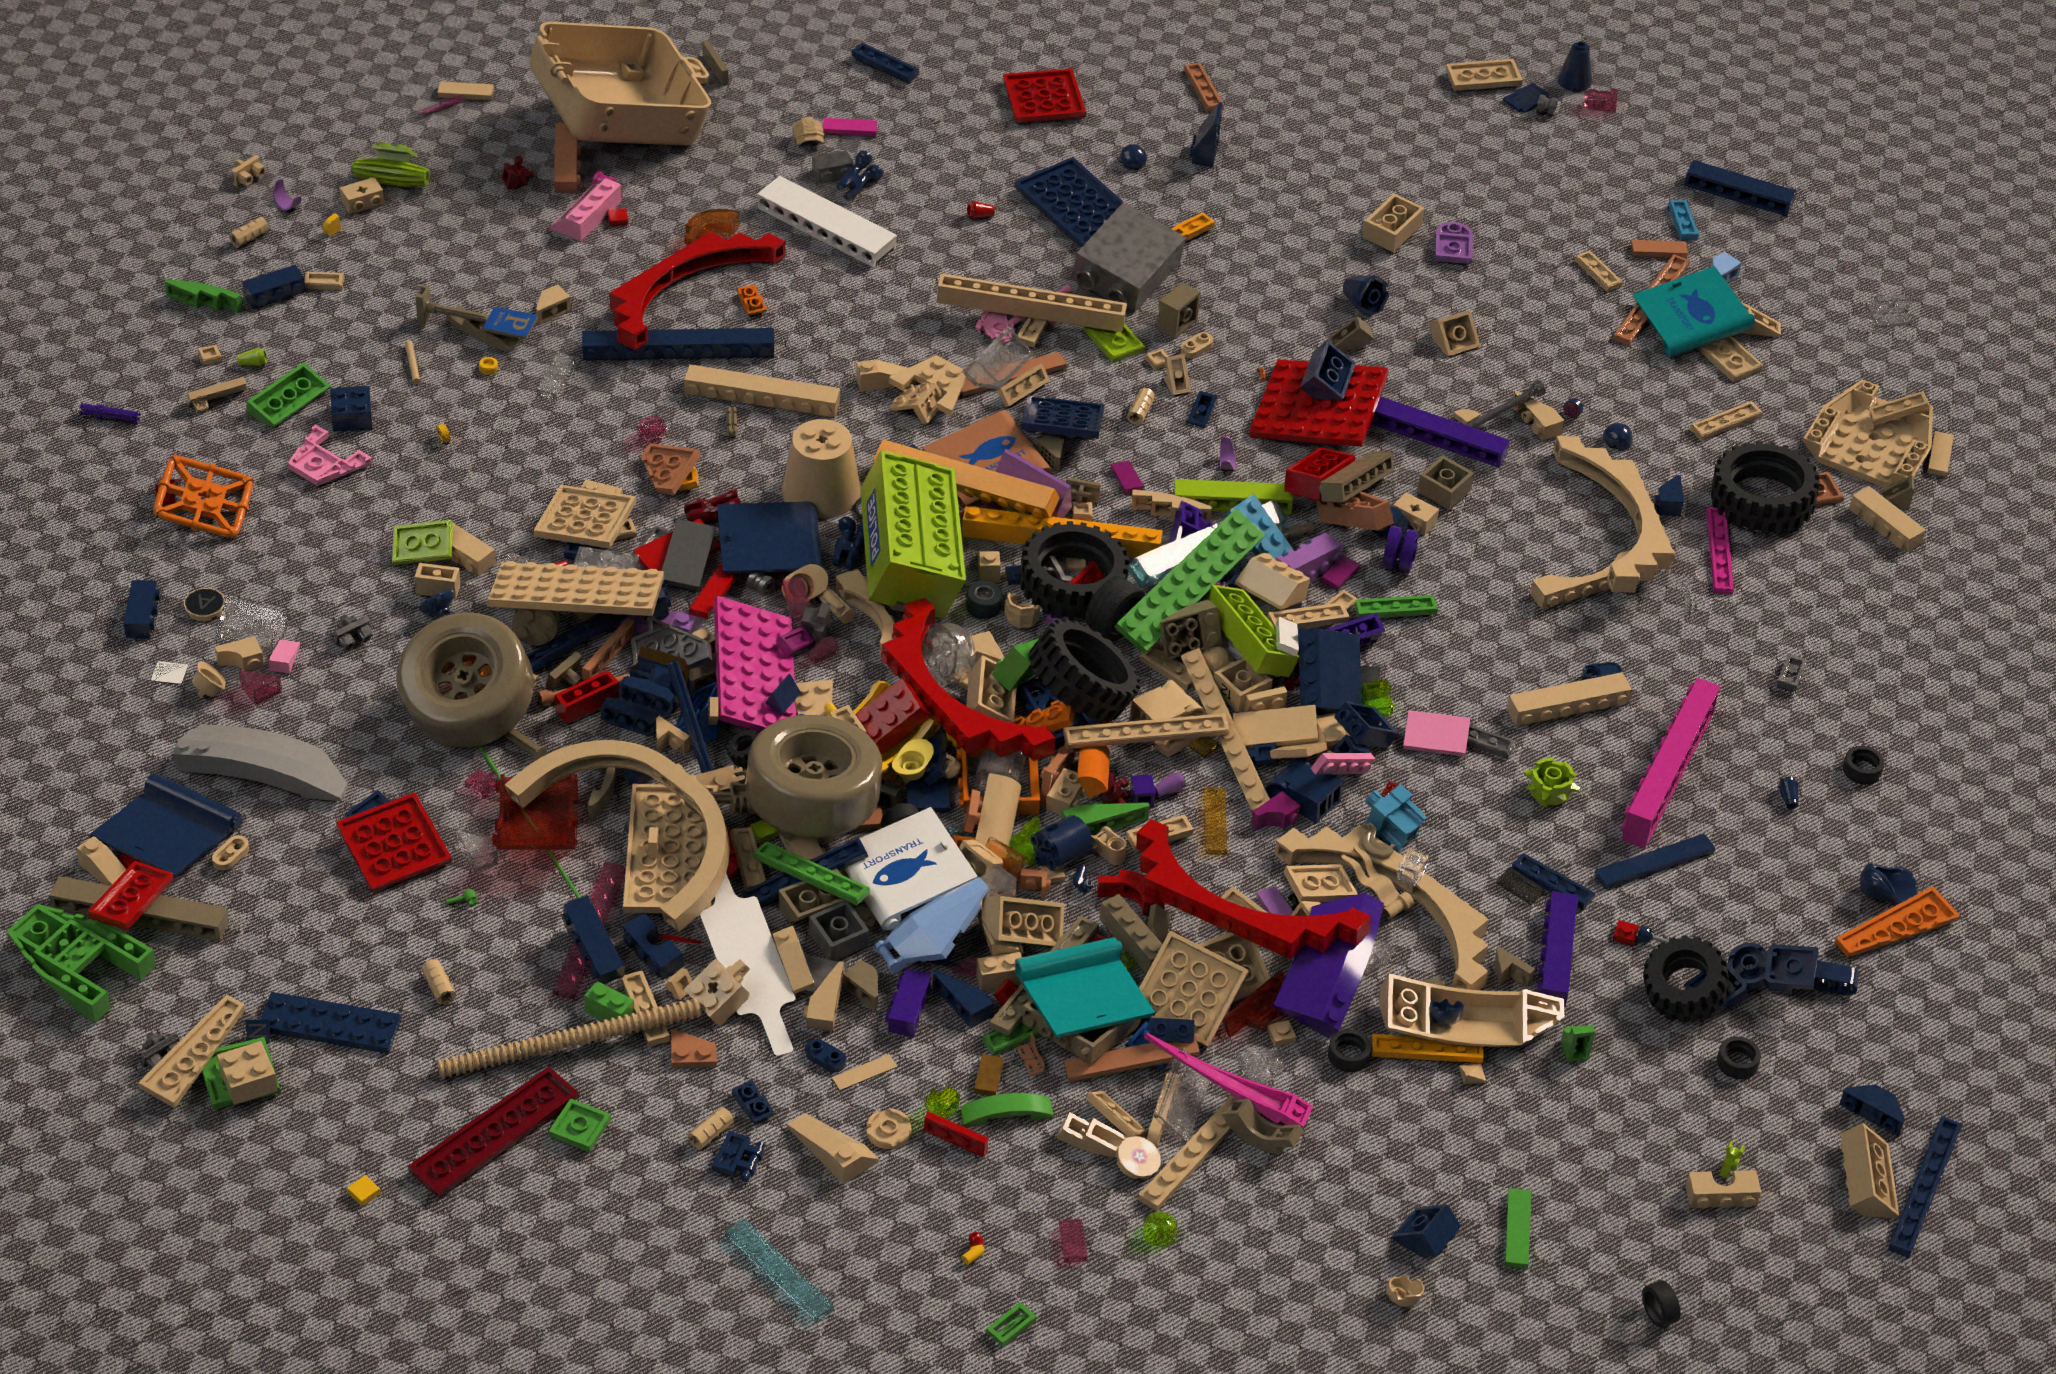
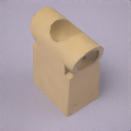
(1164, 703)

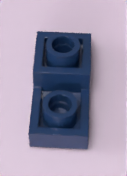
(752, 1102)

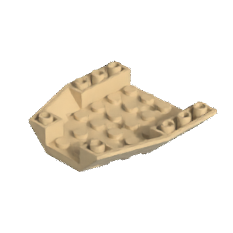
(1844, 435)

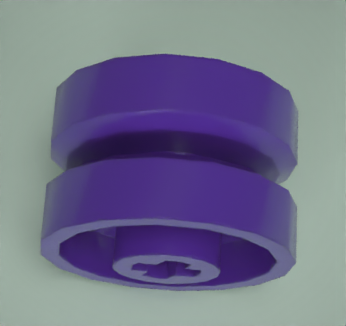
(1404, 549)

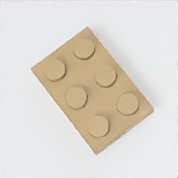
(1319, 882)

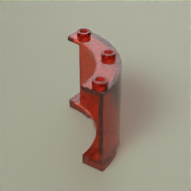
(541, 825)

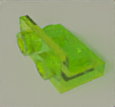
(1022, 843)

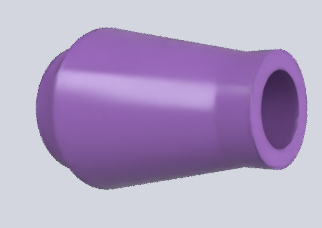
(1171, 784)

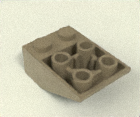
(1191, 629)

